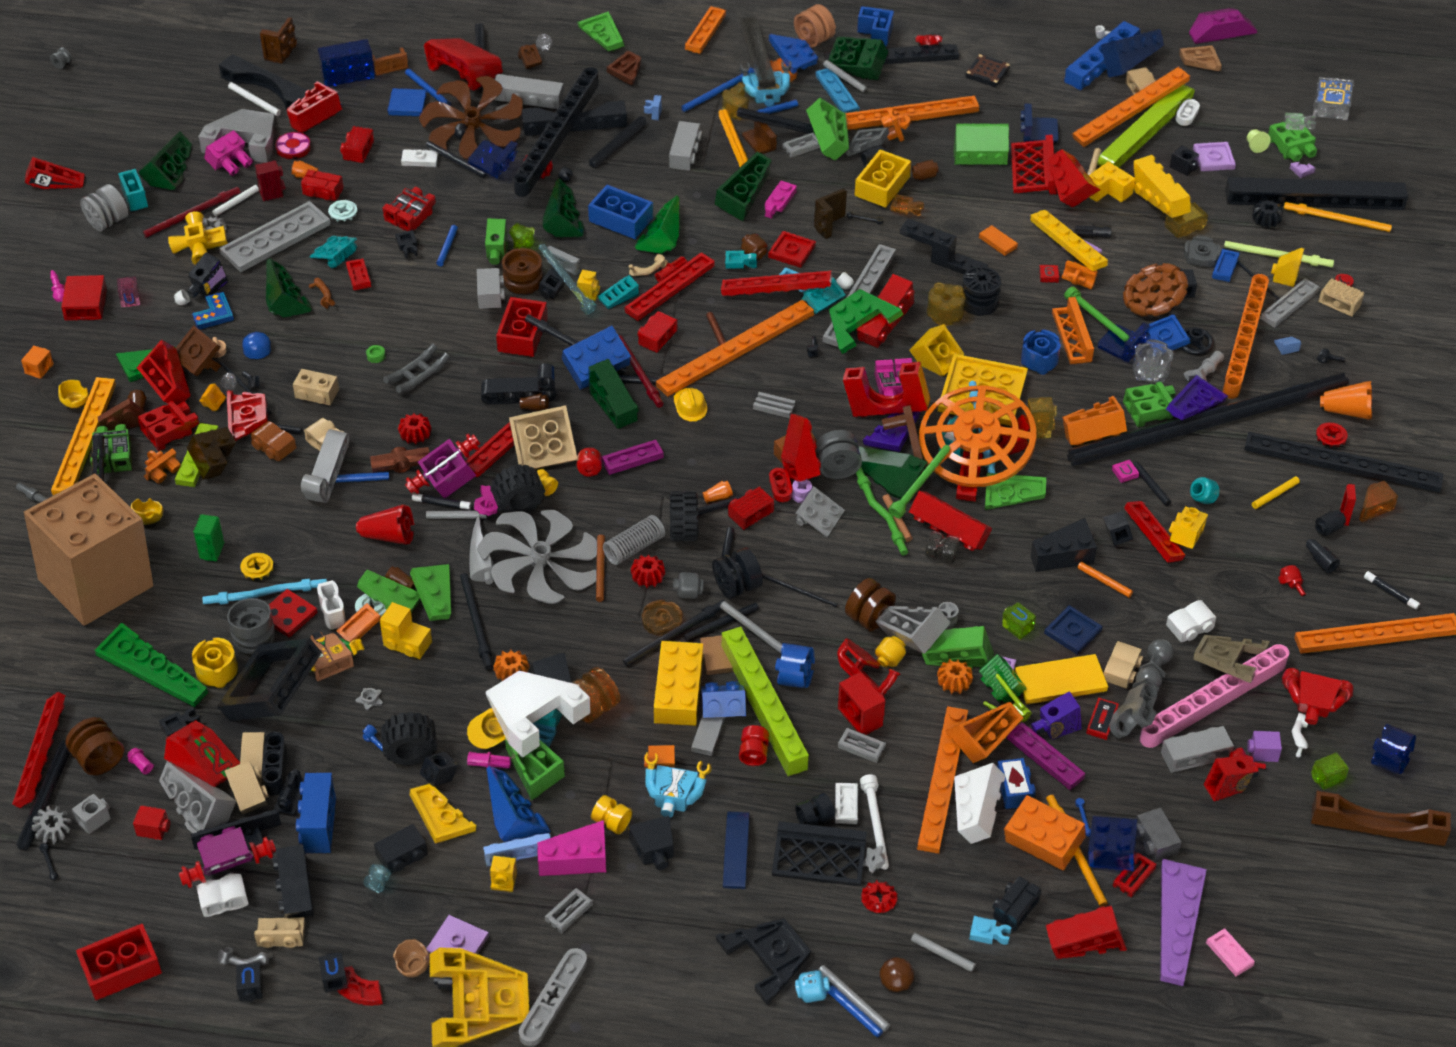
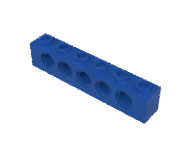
(1092, 62)

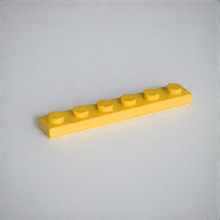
(1069, 240)

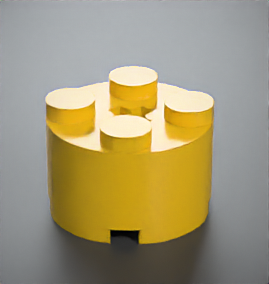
(215, 662)

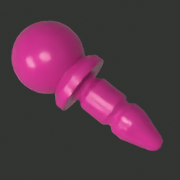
(58, 289)

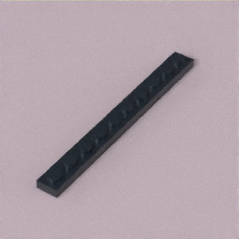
(1344, 462)

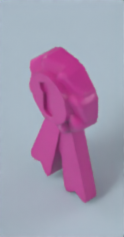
(486, 504)

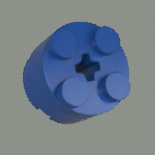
(1040, 351)
(795, 665)

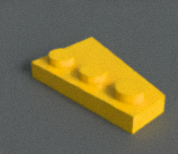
(438, 815)

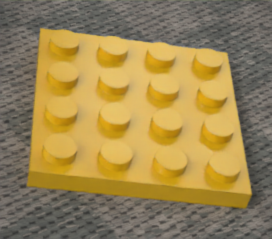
(986, 373)

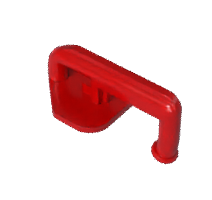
(863, 658)

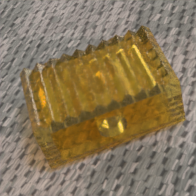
(1187, 222)

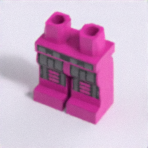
(887, 378)

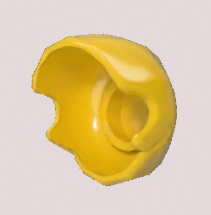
(72, 394)
(149, 511)

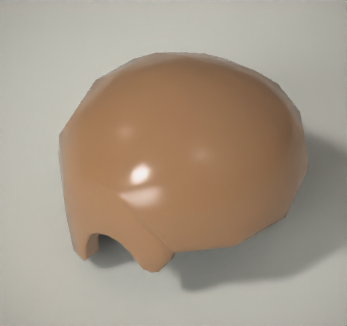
(411, 958)

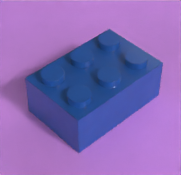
(620, 211)
(593, 350)
(316, 812)

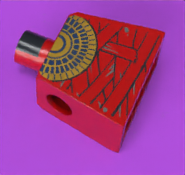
(1229, 777)

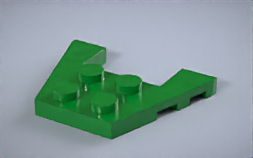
(856, 311)

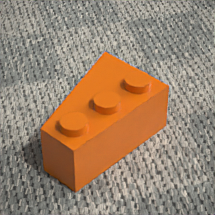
(985, 732)

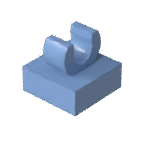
(654, 107)

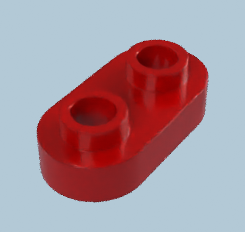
(780, 484)

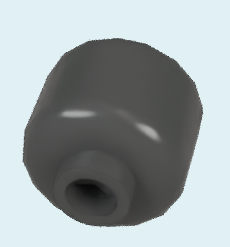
(688, 585)

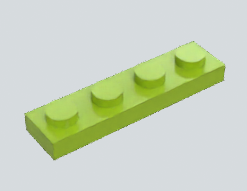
(188, 472)

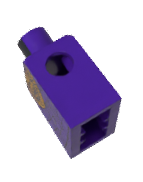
(1059, 717)

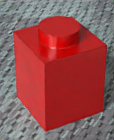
(151, 822)

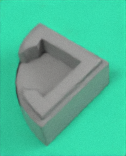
(1189, 375)

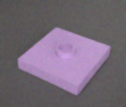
(458, 934)

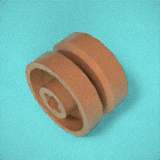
(815, 25)

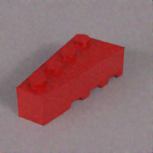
(896, 292)

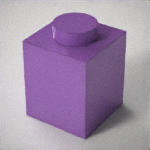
(1265, 746)

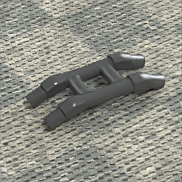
(418, 362)

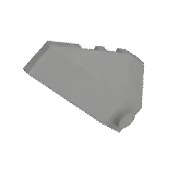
(195, 799)

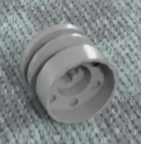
(104, 207)

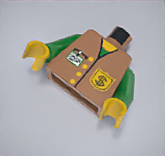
(335, 654)

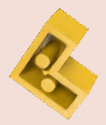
(1112, 182)
(402, 634)

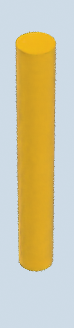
(1276, 492)

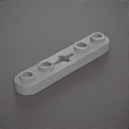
(563, 980)

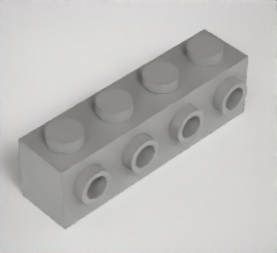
(531, 91)

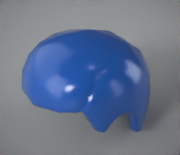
(256, 345)

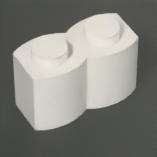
(331, 604)
(1191, 621)
(222, 894)

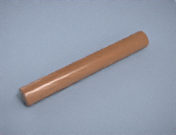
(900, 523)

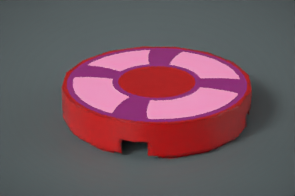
(293, 145)

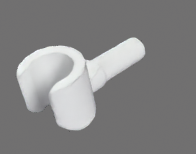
(1100, 32)

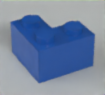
(876, 22)

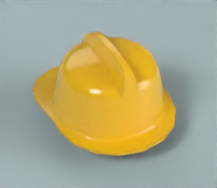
(690, 404)
(485, 730)

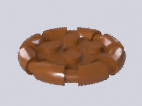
(1162, 300)

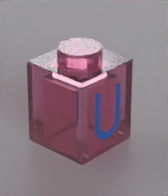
(128, 291)

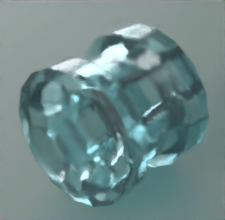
(376, 879)

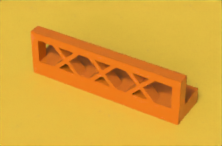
(1079, 333)

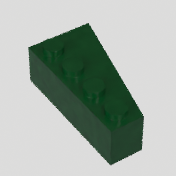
(743, 187)

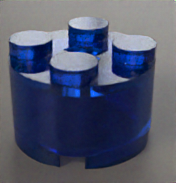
(1393, 749)

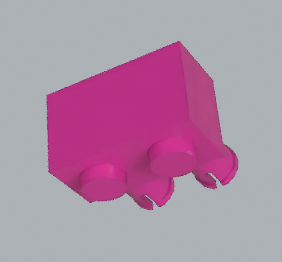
(225, 150)

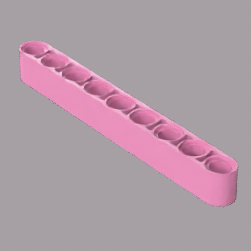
(1212, 697)

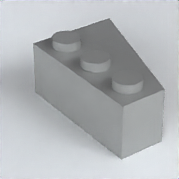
(915, 627)

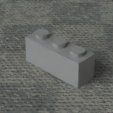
(685, 145)
(1196, 748)

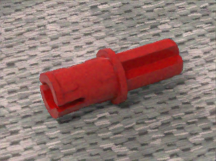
(670, 268)

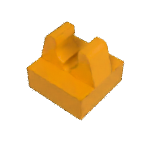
(212, 397)

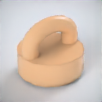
(222, 351)

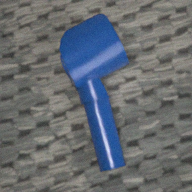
(369, 735)

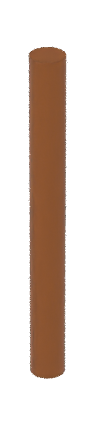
(600, 570)

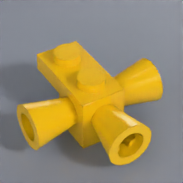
(197, 237)

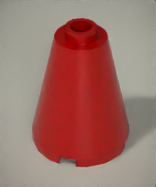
(388, 525)

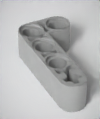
(321, 482)

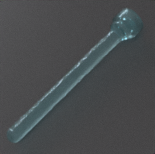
(588, 305)

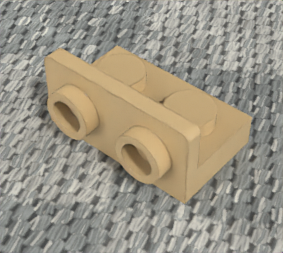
(280, 932)

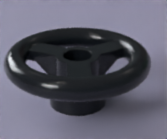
(1196, 337)

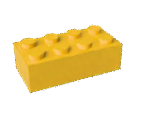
(678, 683)

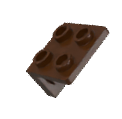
(278, 45)

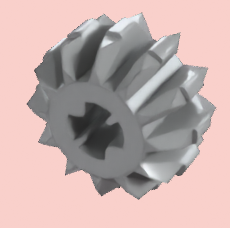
(44, 830)

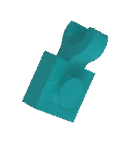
(738, 259)

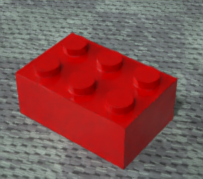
(516, 334)
(118, 961)

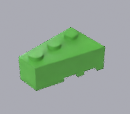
(829, 128)

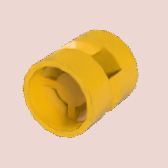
(614, 816)

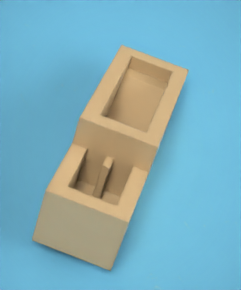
(252, 750)

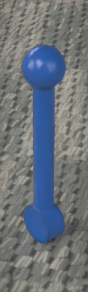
(1080, 803)

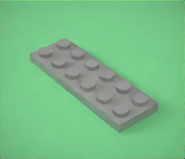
(274, 236)

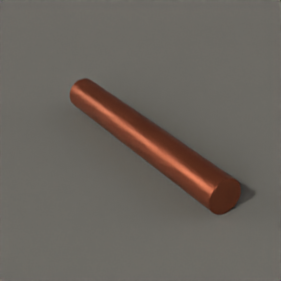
(715, 327)

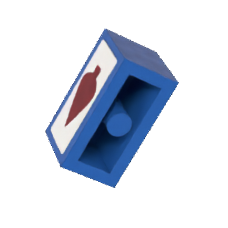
(1016, 782)

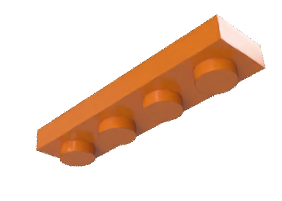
(705, 30)

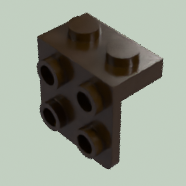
(829, 209)

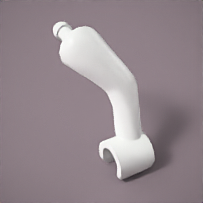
(1297, 735)

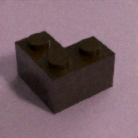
(209, 451)

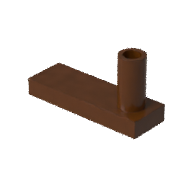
(903, 420)

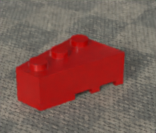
(314, 107)

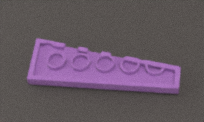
(1179, 910)

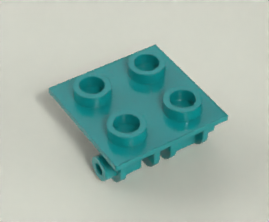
(335, 250)

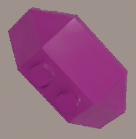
(1220, 25)

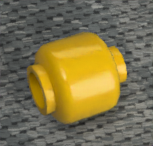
(890, 651)

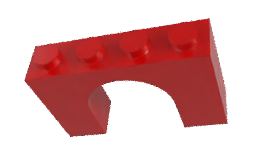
(867, 402)

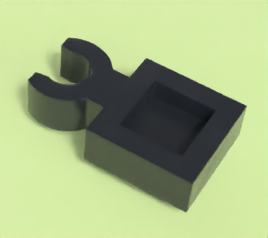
(407, 242)
(176, 721)

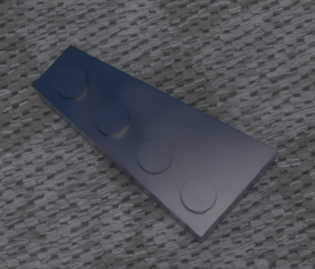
(1128, 52)

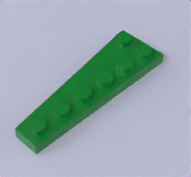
(139, 658)

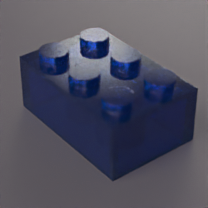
(346, 63)

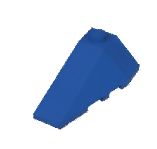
(510, 810)

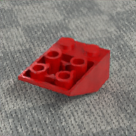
(799, 450)

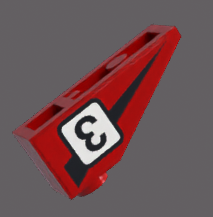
(52, 176)

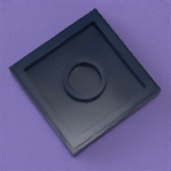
(1073, 630)

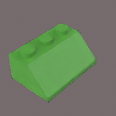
(981, 144)

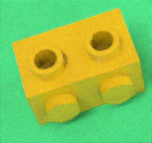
(1188, 527)

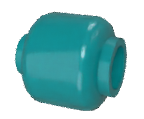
(1204, 490)

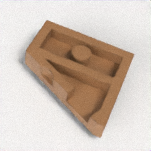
(1201, 57)

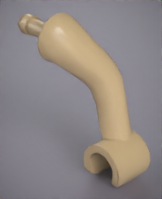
(660, 261)

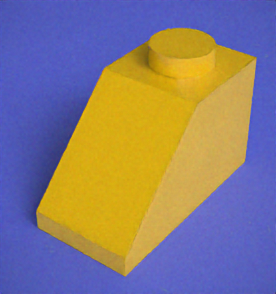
(1287, 268)

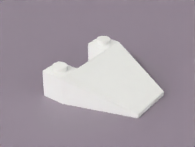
(529, 697)

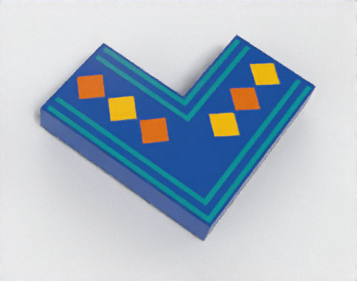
(218, 312)

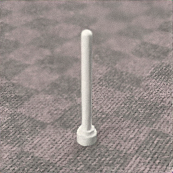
(869, 785)

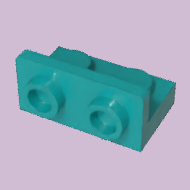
(823, 298)

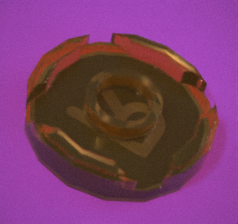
(661, 617)

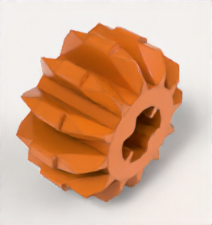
(509, 664)
(955, 676)

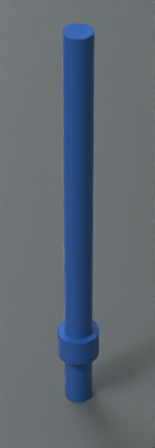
(714, 92)

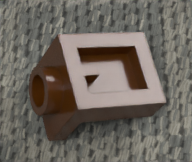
(529, 55)

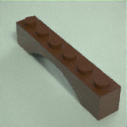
(1421, 826)

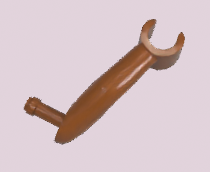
(326, 300)

